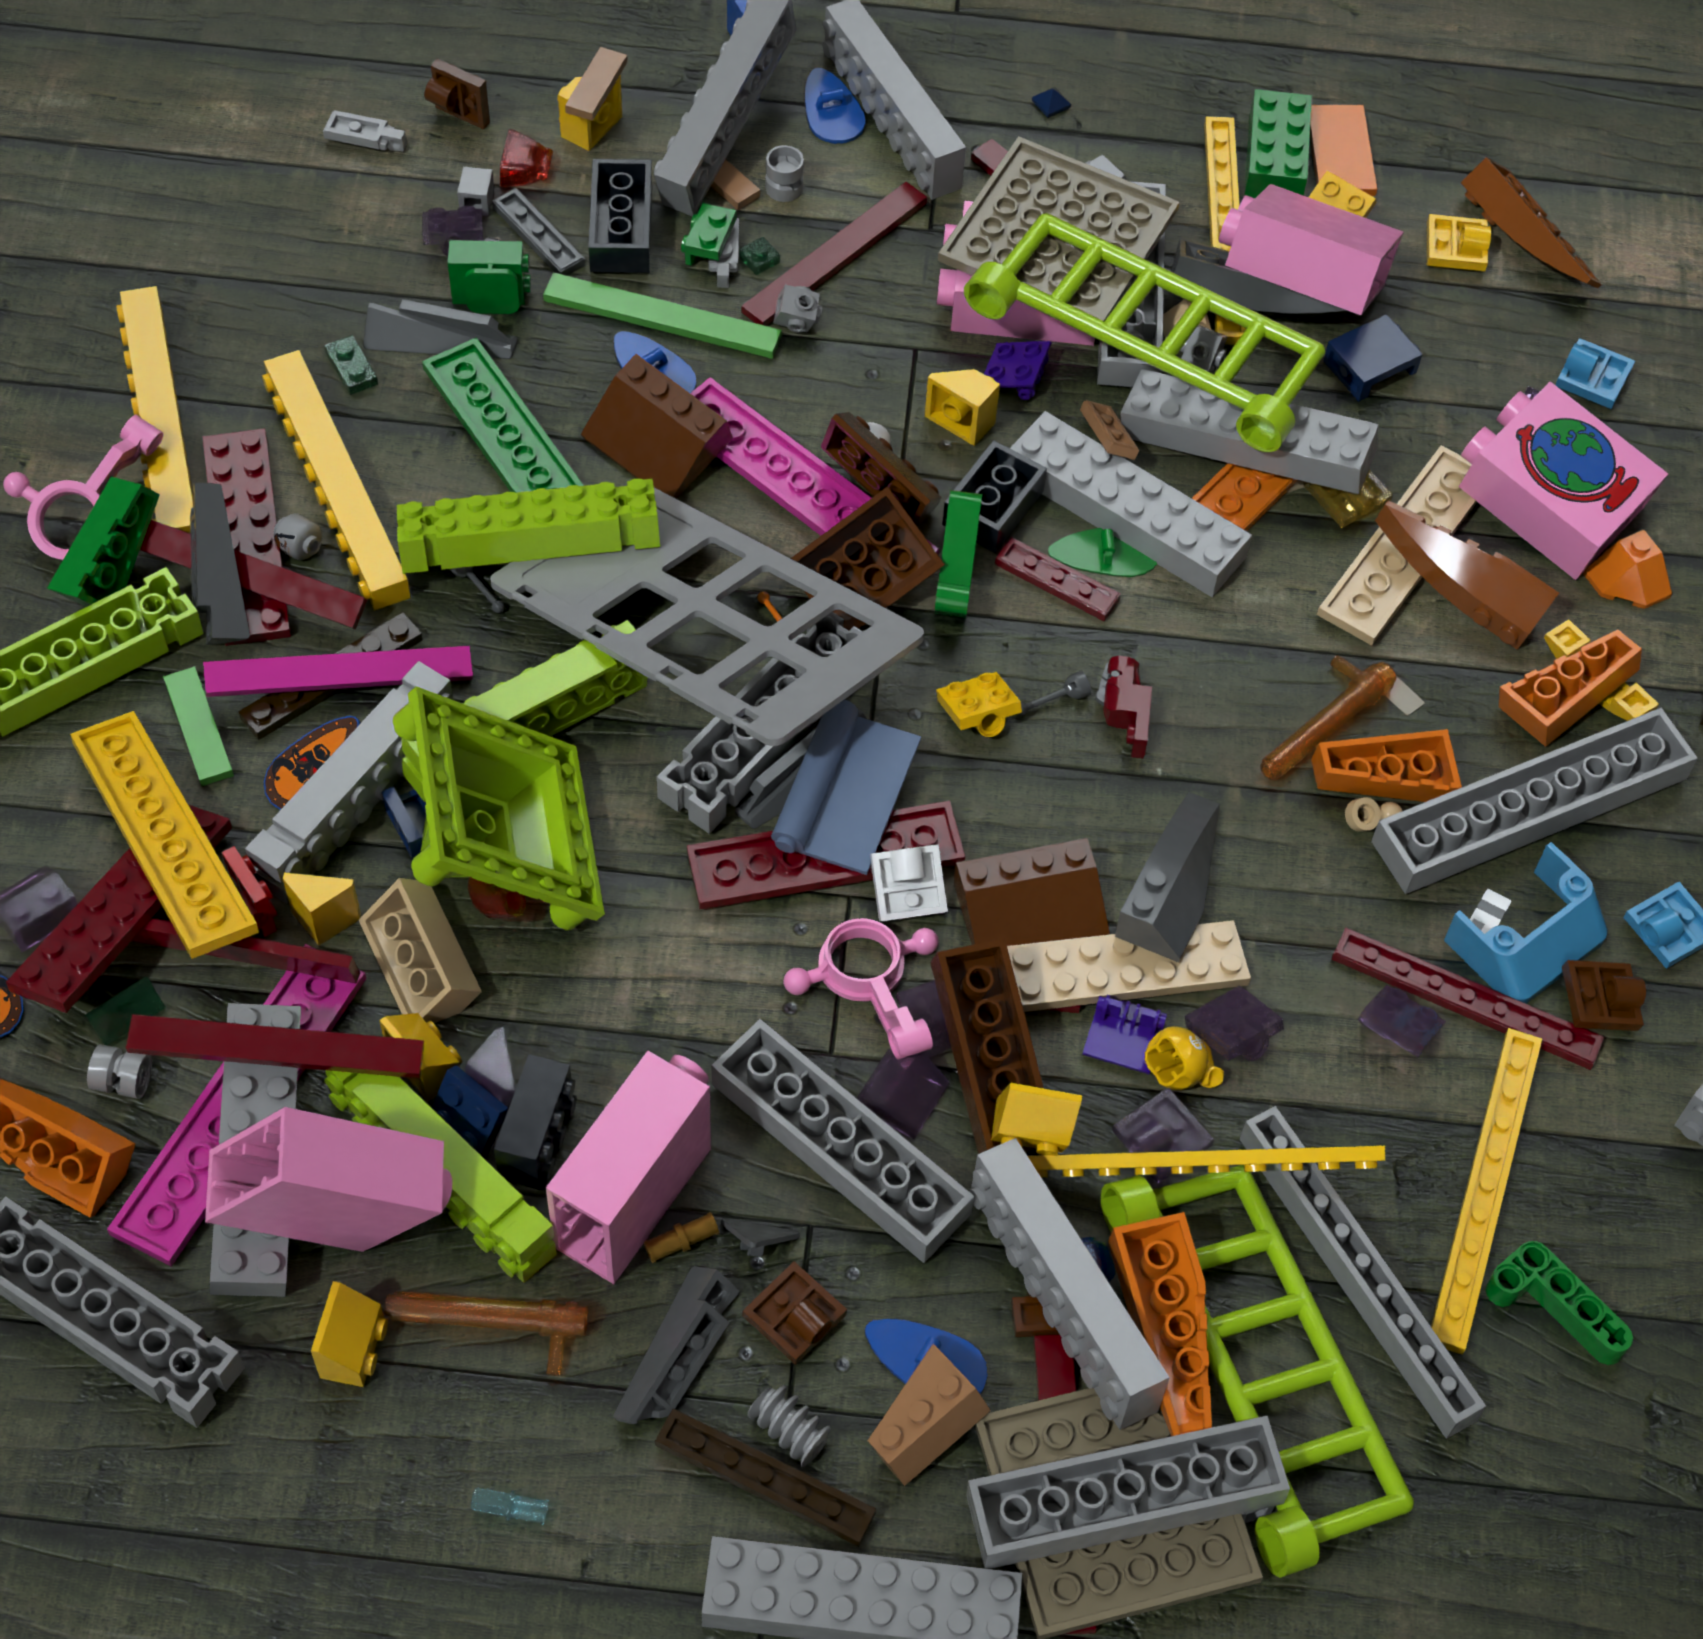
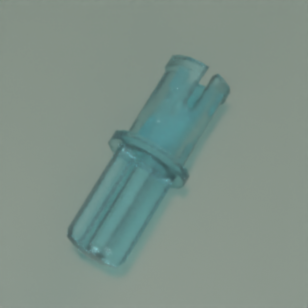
(509, 1505)

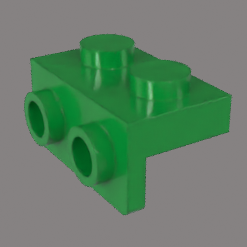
(708, 233)

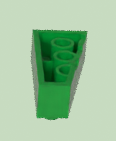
(106, 543)

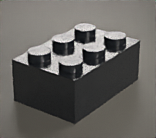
(1008, 491)
(535, 1122)

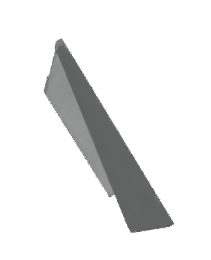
(432, 330)

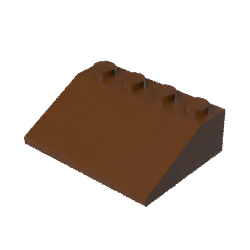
(656, 428)
(877, 467)
(873, 554)
(1032, 895)

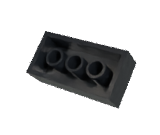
(620, 215)

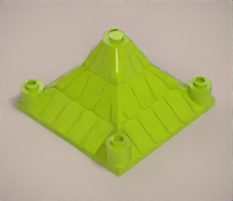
(501, 807)

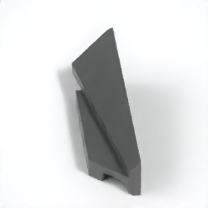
(214, 568)
(774, 785)
(679, 1346)

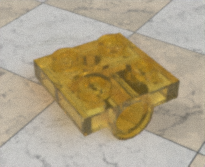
(1348, 506)

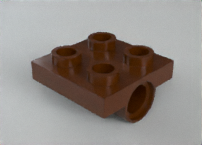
(458, 93)
(1604, 995)
(794, 1312)

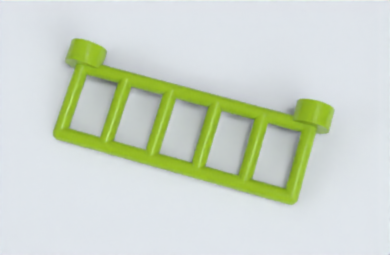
(1265, 417)
(1287, 1536)

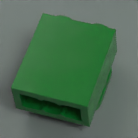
(488, 275)

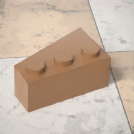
(927, 1416)

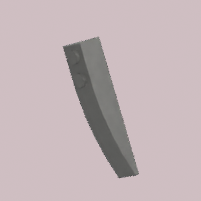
(1207, 268)
(1173, 882)

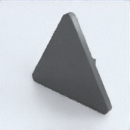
(756, 1236)

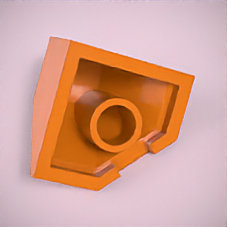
(1631, 571)

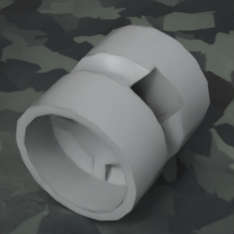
(784, 173)
(113, 1070)

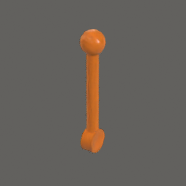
(763, 597)

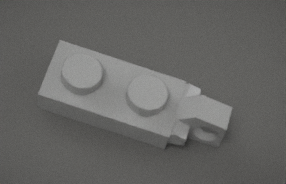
(364, 132)
(728, 260)

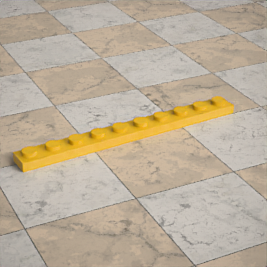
(1222, 194)
(1217, 1161)
(1485, 1190)

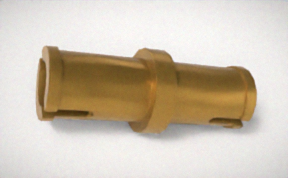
(681, 1237)

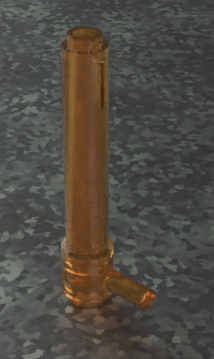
(1362, 692)
(544, 1317)

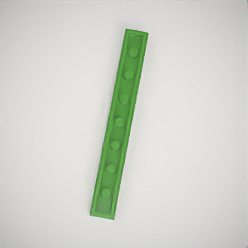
(662, 315)

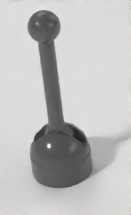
(497, 606)
(1075, 686)

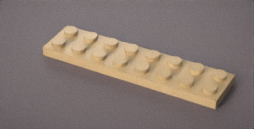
(1380, 575)
(1090, 967)

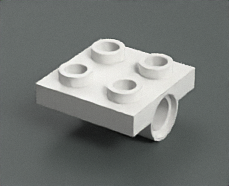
(908, 882)

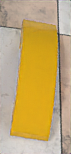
(1626, 700)

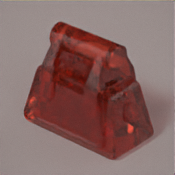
(523, 160)

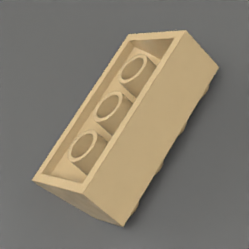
(419, 952)

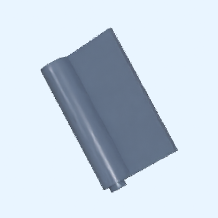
(845, 789)

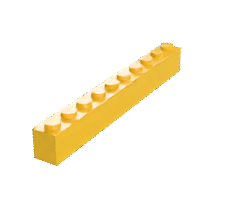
(156, 404)
(336, 481)

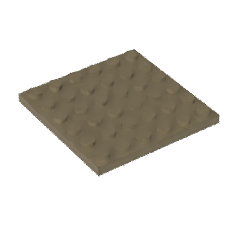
(1043, 181)
(1124, 1575)

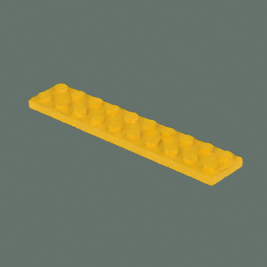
(164, 835)

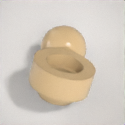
(1370, 813)

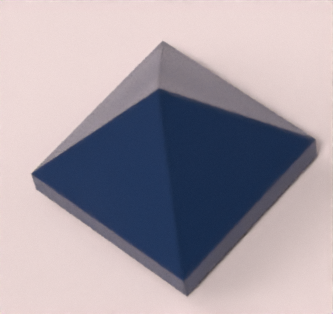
(1051, 102)

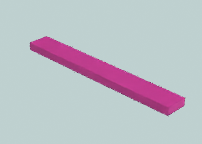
(331, 670)

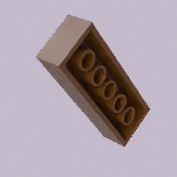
(985, 1029)

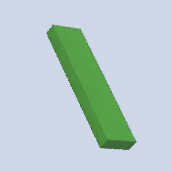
(198, 726)

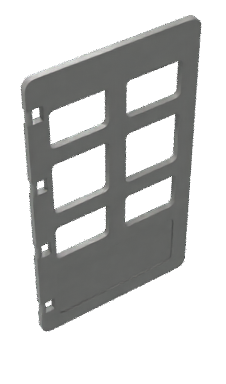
(582, 587)

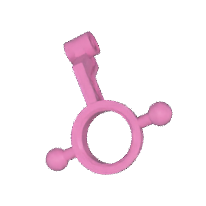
(137, 438)
(903, 1033)

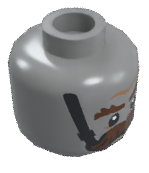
(297, 536)

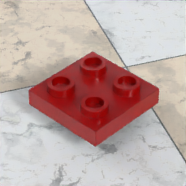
(254, 893)

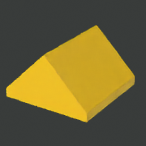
(322, 904)

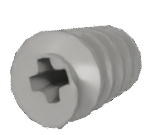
(789, 1424)

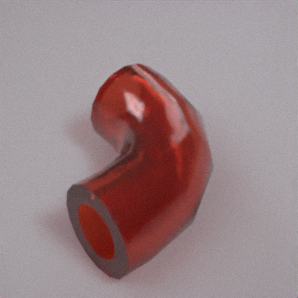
(495, 901)

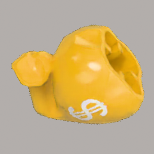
(1182, 1060)

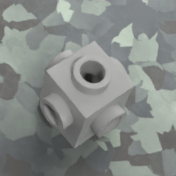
(797, 308)
(1213, 344)

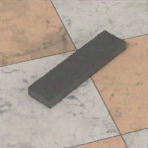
(538, 232)

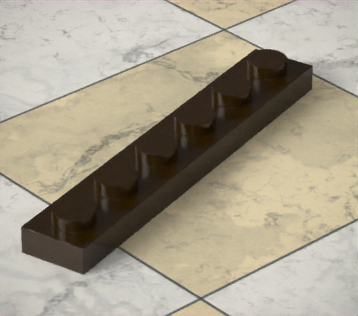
(280, 708)
(765, 1477)

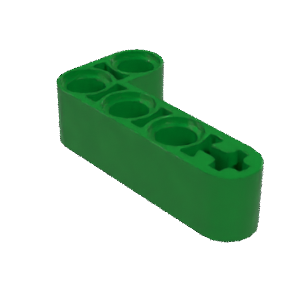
(958, 553)
(1562, 1307)

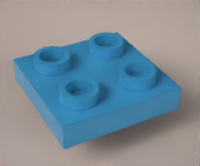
(1595, 373)
(1669, 924)

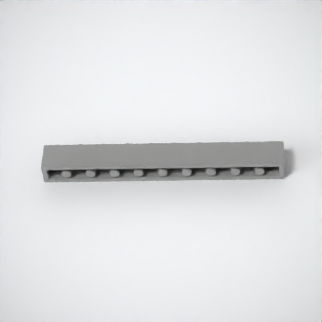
(1367, 1280)

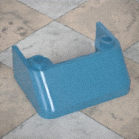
(1533, 963)

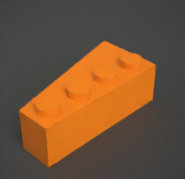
(1564, 692)
(1389, 766)

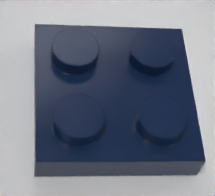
(469, 1110)

